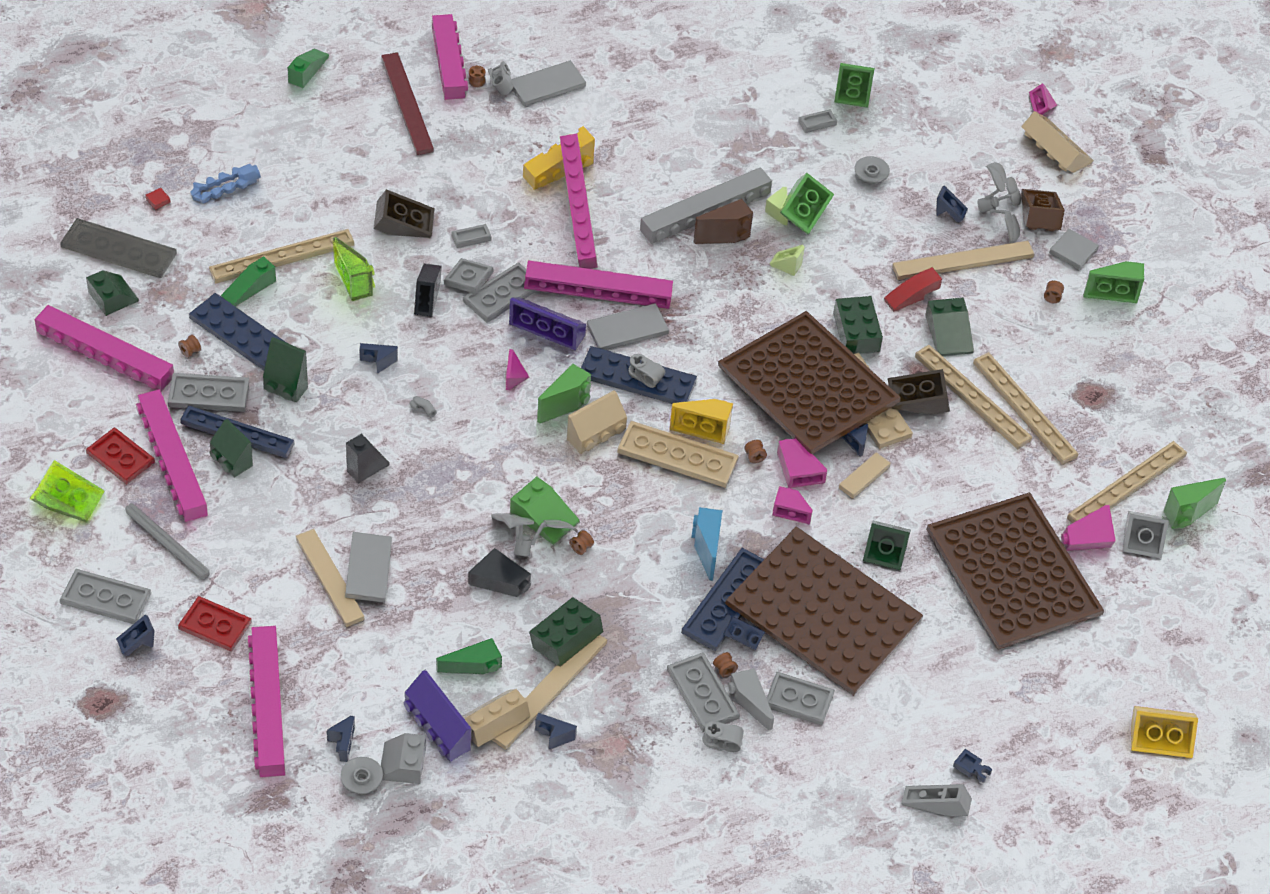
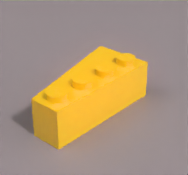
(550, 166)

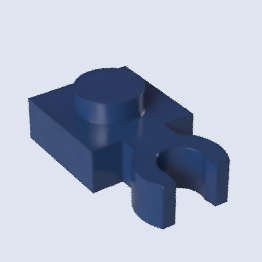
(971, 764)

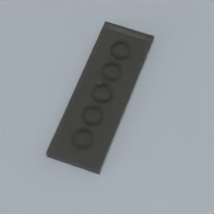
(118, 248)

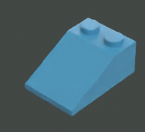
(706, 534)

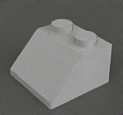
(1145, 534)
(404, 758)

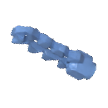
(246, 176)

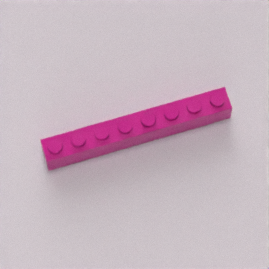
(578, 201)
(598, 284)
(104, 348)
(172, 456)
(267, 701)

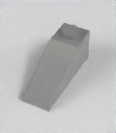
(750, 695)
(938, 799)

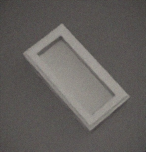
(817, 121)
(471, 236)

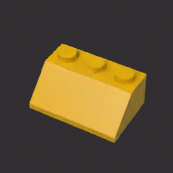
(1163, 731)

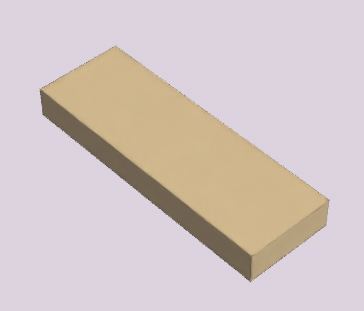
(864, 475)

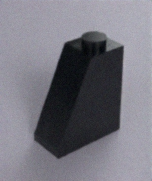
(427, 289)
(363, 458)
(500, 575)

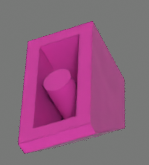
(792, 506)

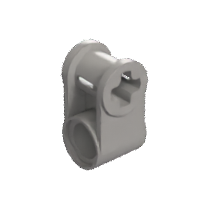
(501, 78)
(646, 371)
(724, 736)

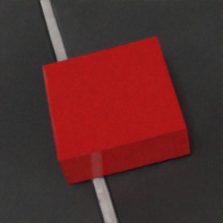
(158, 198)

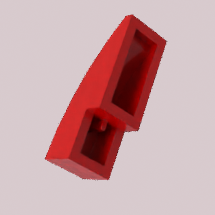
(913, 289)

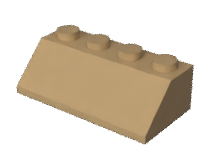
(1056, 143)

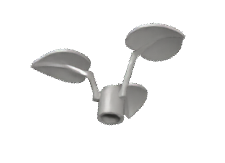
(990, 202)
(523, 541)

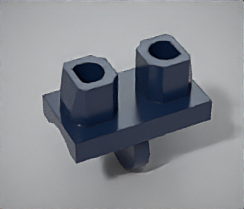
(744, 633)

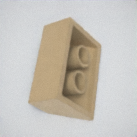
(596, 422)
(497, 716)

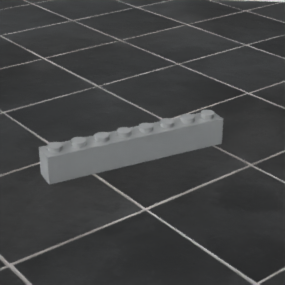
(684, 213)

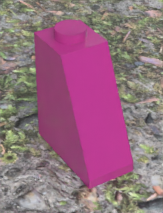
(799, 465)
(1090, 532)

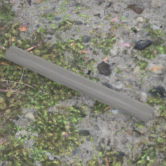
(167, 541)

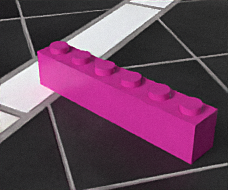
(449, 57)

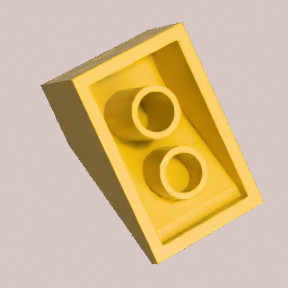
(702, 418)

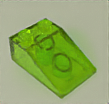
(353, 270)
(67, 492)

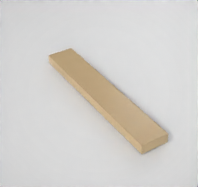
(329, 577)

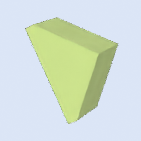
(775, 203)
(789, 259)

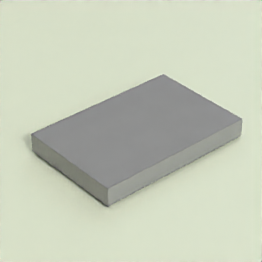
(799, 698)

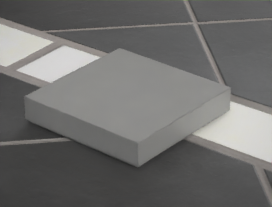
(1074, 249)
(468, 275)

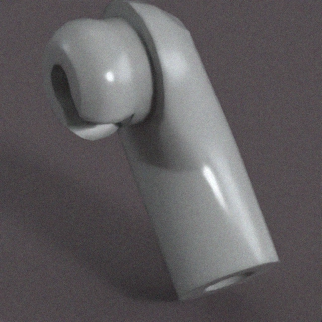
(425, 404)

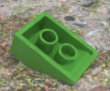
(854, 85)
(806, 202)
(1116, 282)
(564, 394)
(1192, 501)
(540, 503)

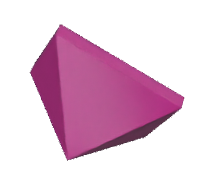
(1041, 99)
(515, 371)

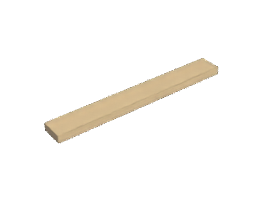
(281, 255)
(964, 259)
(975, 397)
(1025, 408)
(1131, 481)
(550, 688)

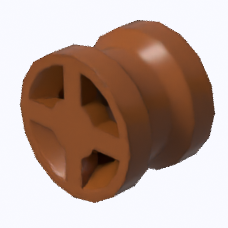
(477, 76)
(1054, 291)
(189, 346)
(755, 451)
(581, 542)
(725, 664)

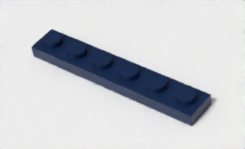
(259, 438)

